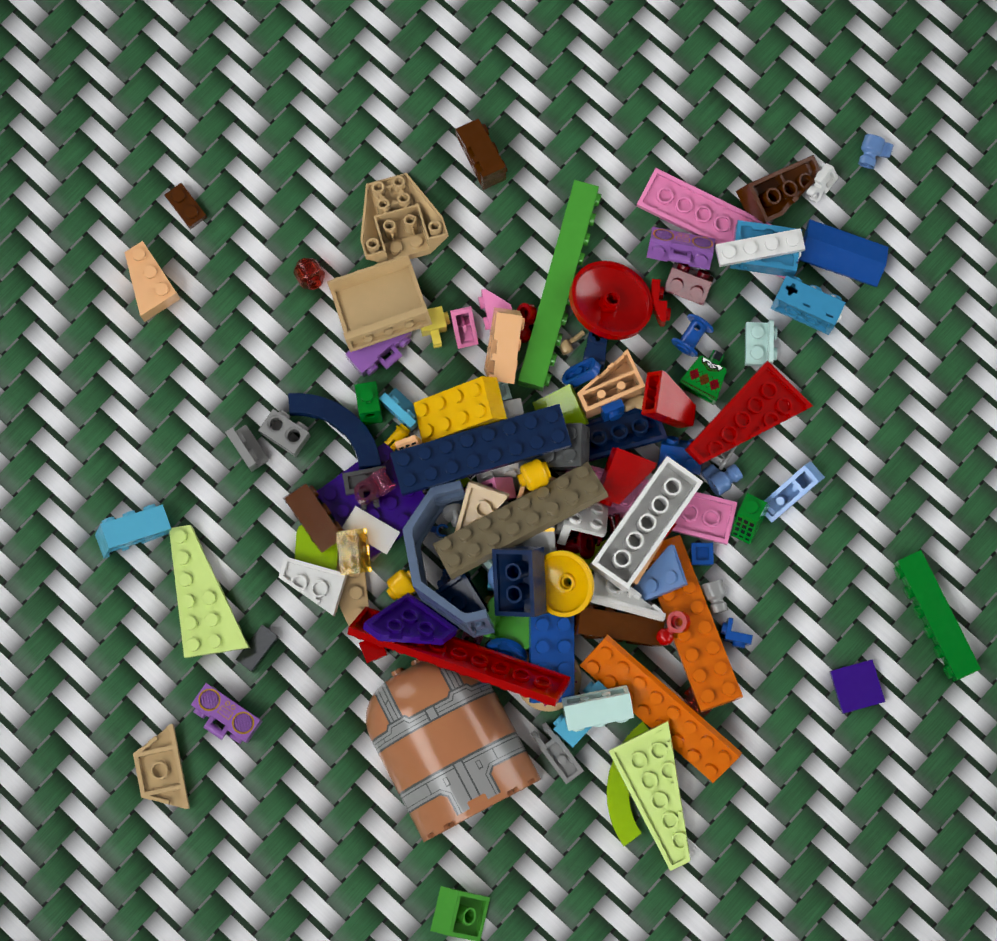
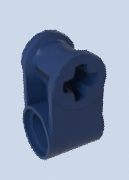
(596, 349)

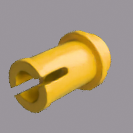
(400, 433)

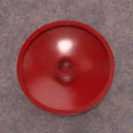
(610, 300)

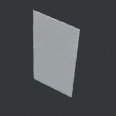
(378, 533)

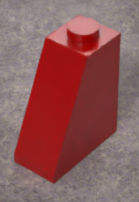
(667, 401)
(623, 474)

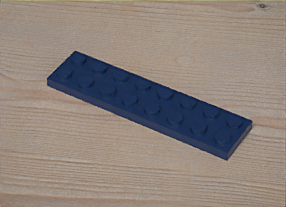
(481, 449)

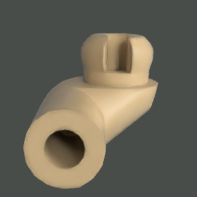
(635, 402)

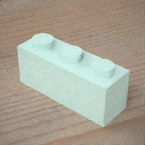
(597, 708)

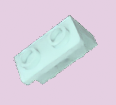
(760, 343)

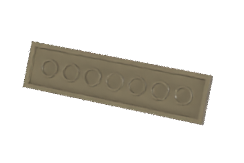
(520, 520)

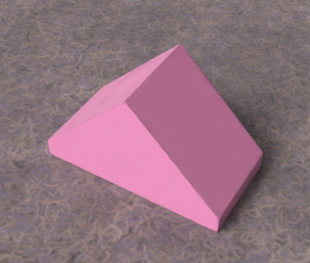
(464, 327)

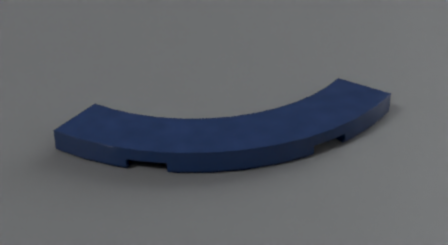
(342, 420)

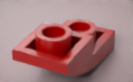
(660, 308)

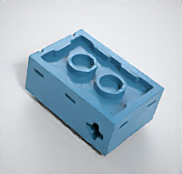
(777, 265)
(808, 304)

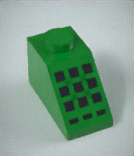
(749, 518)

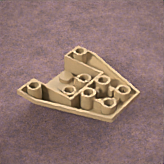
(399, 220)

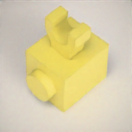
(439, 324)

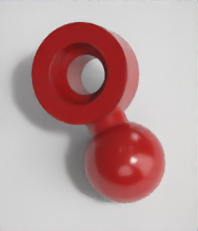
(529, 313)
(666, 635)

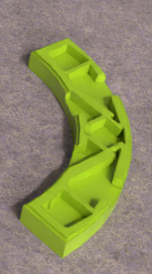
(618, 799)

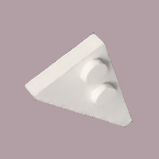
(629, 601)

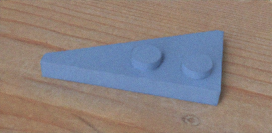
(662, 577)

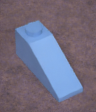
(793, 490)

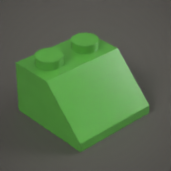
(460, 914)

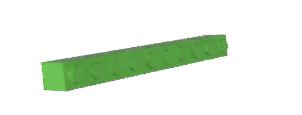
(555, 295)

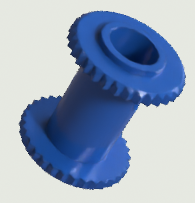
(691, 336)

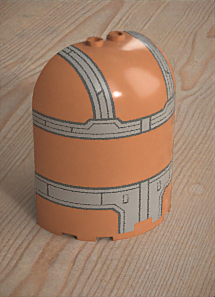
(446, 745)

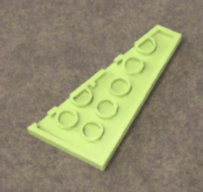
(203, 608)
(652, 780)

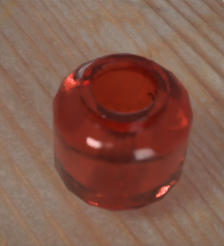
(309, 273)

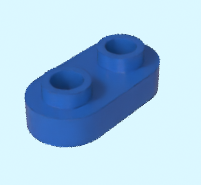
(581, 372)

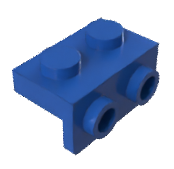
(676, 451)

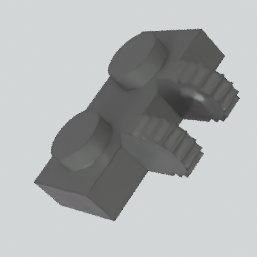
(352, 478)

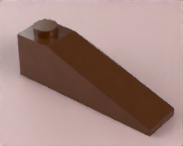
(776, 192)

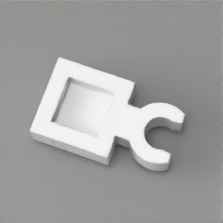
(823, 182)

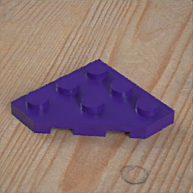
(410, 622)

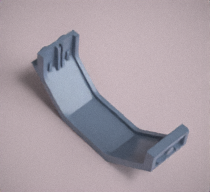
(414, 533)

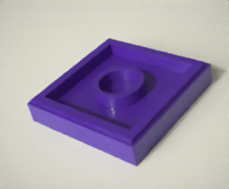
(857, 686)

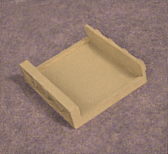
(379, 302)

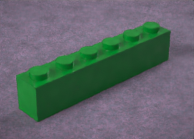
(936, 615)

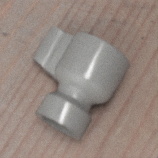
(715, 592)

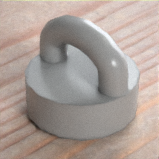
(452, 512)

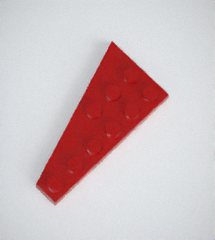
(755, 408)

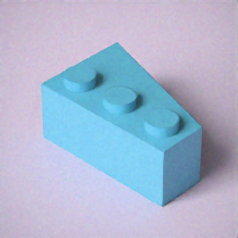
(132, 529)

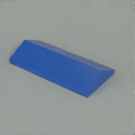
(844, 253)

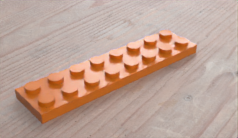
(700, 645)
(657, 704)

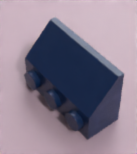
(519, 581)

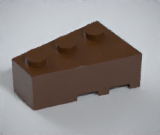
(481, 153)
(313, 516)

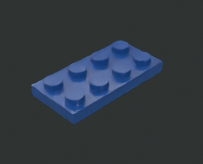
(553, 647)

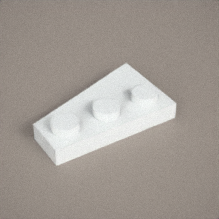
(315, 582)

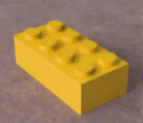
(460, 409)

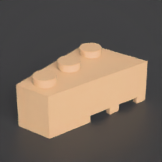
(149, 282)
(504, 345)
(617, 381)

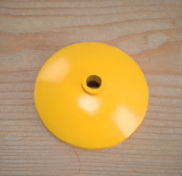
(562, 598)

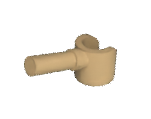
(566, 346)

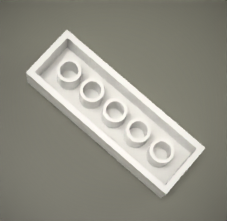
(645, 524)

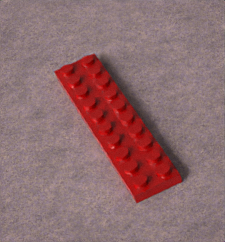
(477, 662)

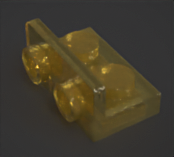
(353, 551)

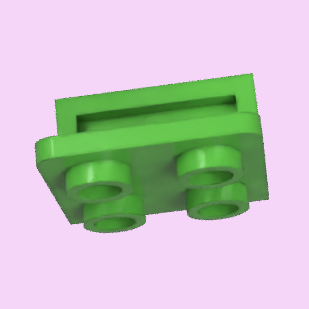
(509, 627)

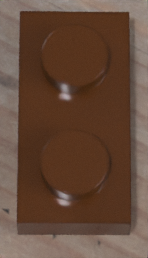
(185, 206)

